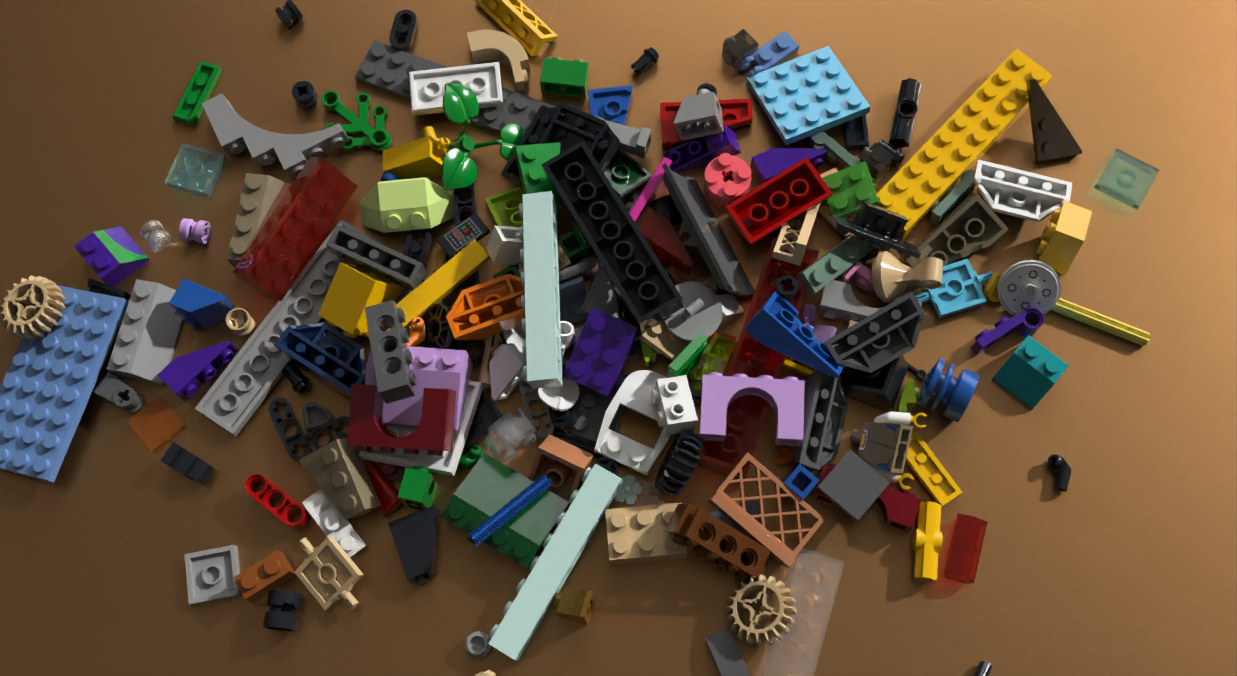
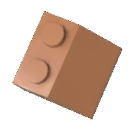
(562, 465)

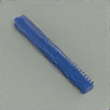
(507, 511)

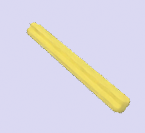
(1102, 322)

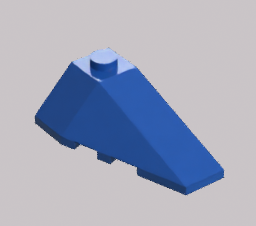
(780, 329)

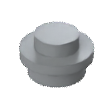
(477, 644)

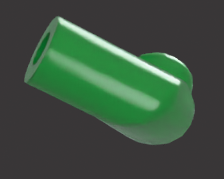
(471, 457)

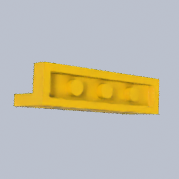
(519, 23)

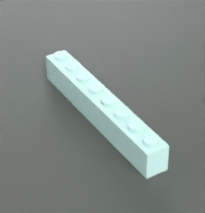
(541, 291)
(555, 563)

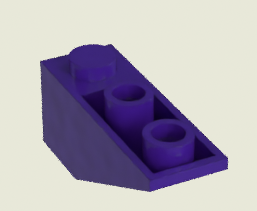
(702, 150)
(776, 160)
(191, 370)

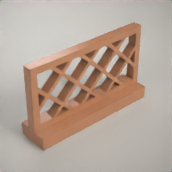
(748, 523)

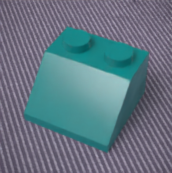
(1030, 372)

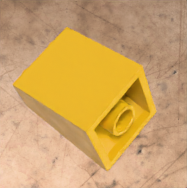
(350, 294)

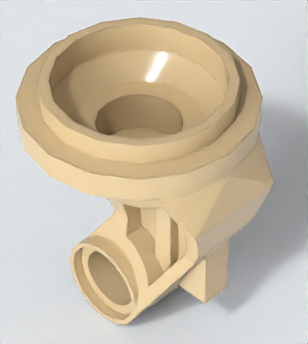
(896, 279)

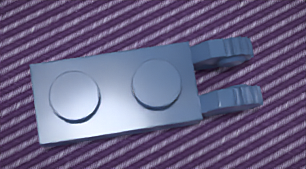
(770, 54)

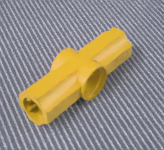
(927, 542)

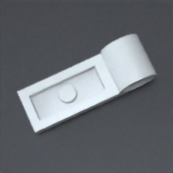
(333, 523)

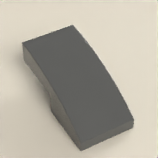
(726, 654)

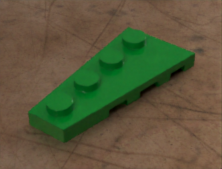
(530, 169)

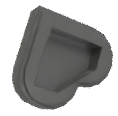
(315, 416)

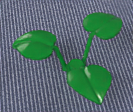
(459, 106)

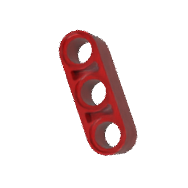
(269, 494)

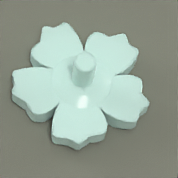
(628, 491)

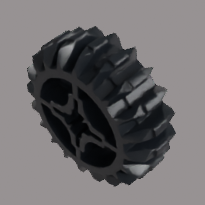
(679, 463)

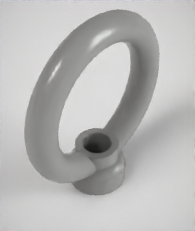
(585, 267)

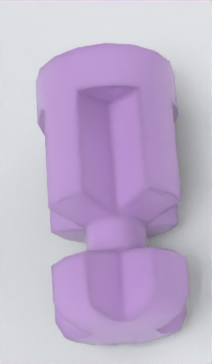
(808, 314)

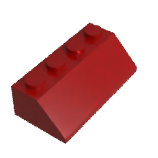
(778, 201)

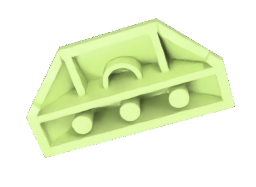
(406, 205)

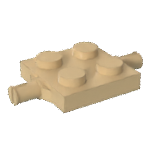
(328, 573)

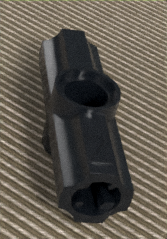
(902, 123)

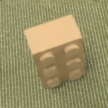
(639, 534)

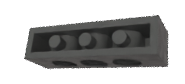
(376, 258)
(380, 319)

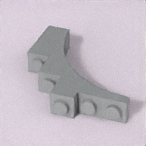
(265, 146)

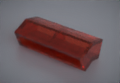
(965, 549)

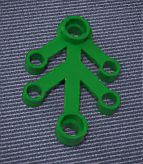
(361, 123)

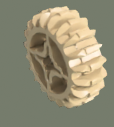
(32, 307)
(765, 589)

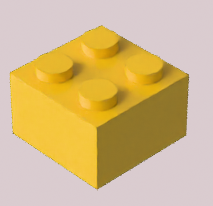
(1063, 236)

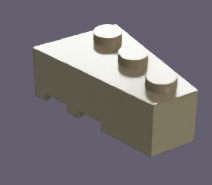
(342, 478)

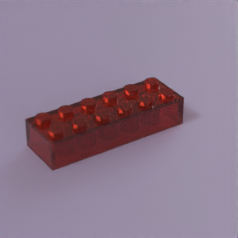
(295, 228)

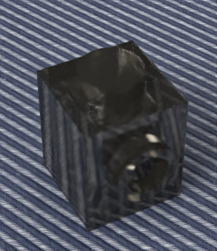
(738, 48)
(877, 160)

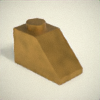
(574, 604)

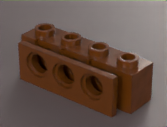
(736, 550)

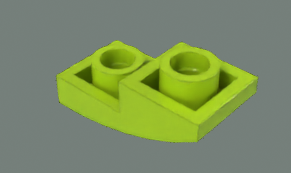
(908, 398)

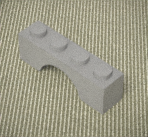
(839, 302)

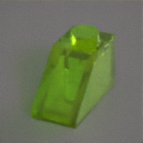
(716, 356)

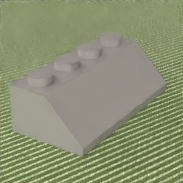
(146, 334)

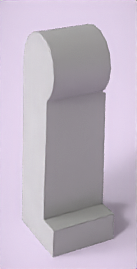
(632, 139)

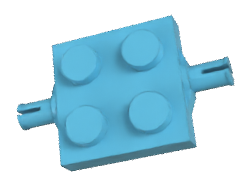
(959, 289)

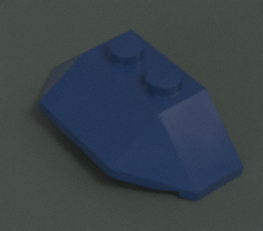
(325, 354)

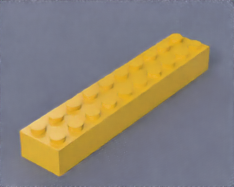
(962, 140)

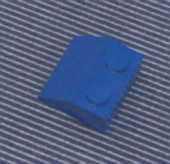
(200, 305)

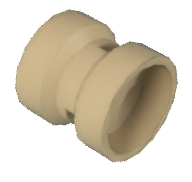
(237, 318)

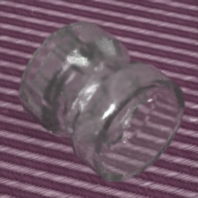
(157, 238)

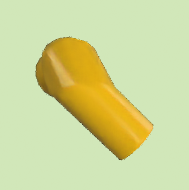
(429, 131)

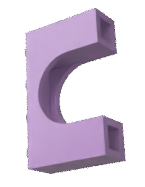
(783, 394)

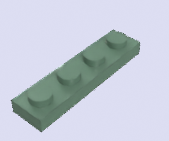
(835, 262)

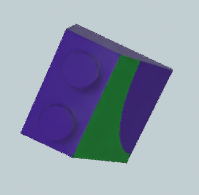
(111, 254)

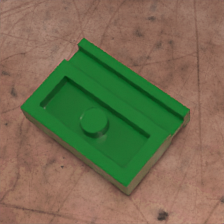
(688, 357)

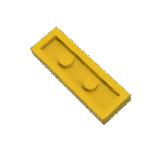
(931, 471)

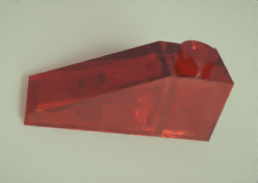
(664, 239)

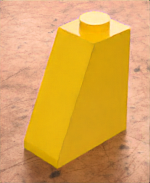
(415, 159)

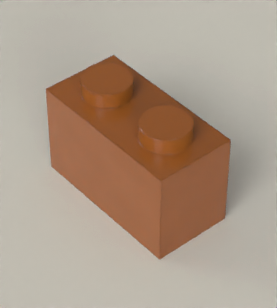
(264, 576)

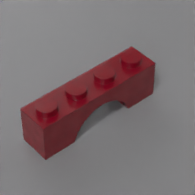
(897, 507)

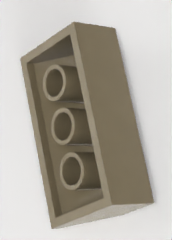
(257, 203)

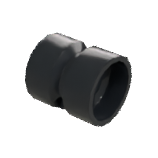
(282, 620)

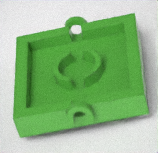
(850, 190)

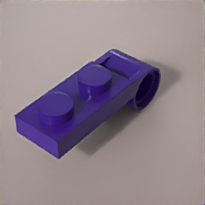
(1007, 326)

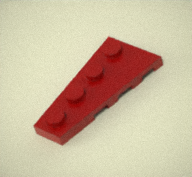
(734, 114)

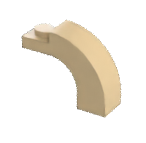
(501, 47)

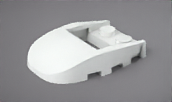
(636, 395)

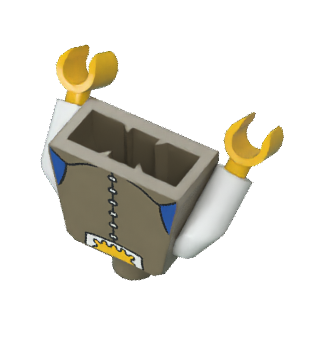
(886, 444)

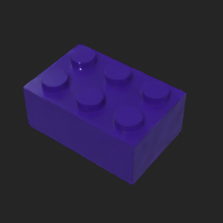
(600, 352)

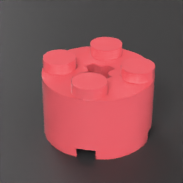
(726, 180)

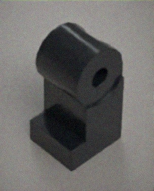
(187, 463)

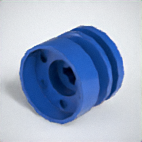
(948, 390)

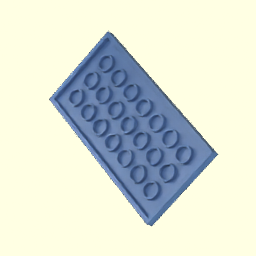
(53, 382)

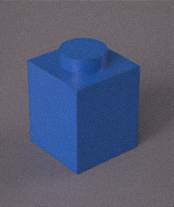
(800, 480)

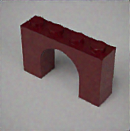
(368, 428)

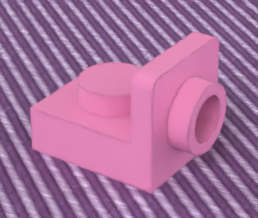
(861, 275)

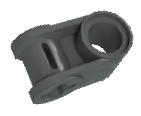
(118, 392)

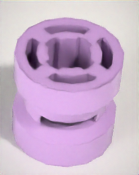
(196, 231)

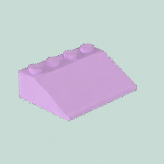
(432, 369)

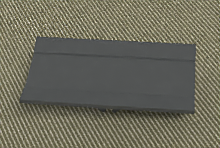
(706, 234)

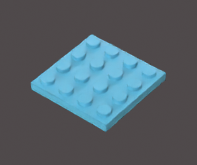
(808, 95)

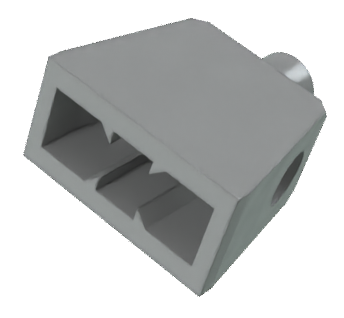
(699, 116)

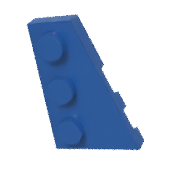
(611, 103)

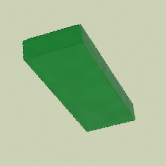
(196, 93)

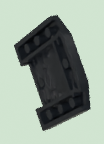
(569, 128)

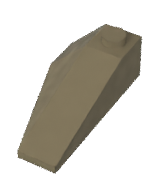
(961, 232)

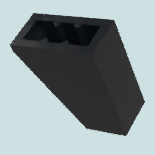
(417, 543)

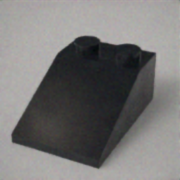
(878, 387)

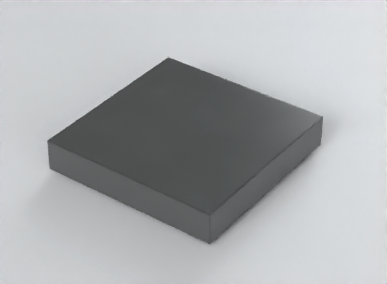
(853, 485)

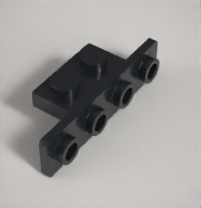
(878, 226)

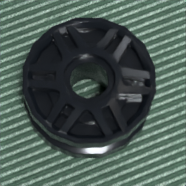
(437, 329)

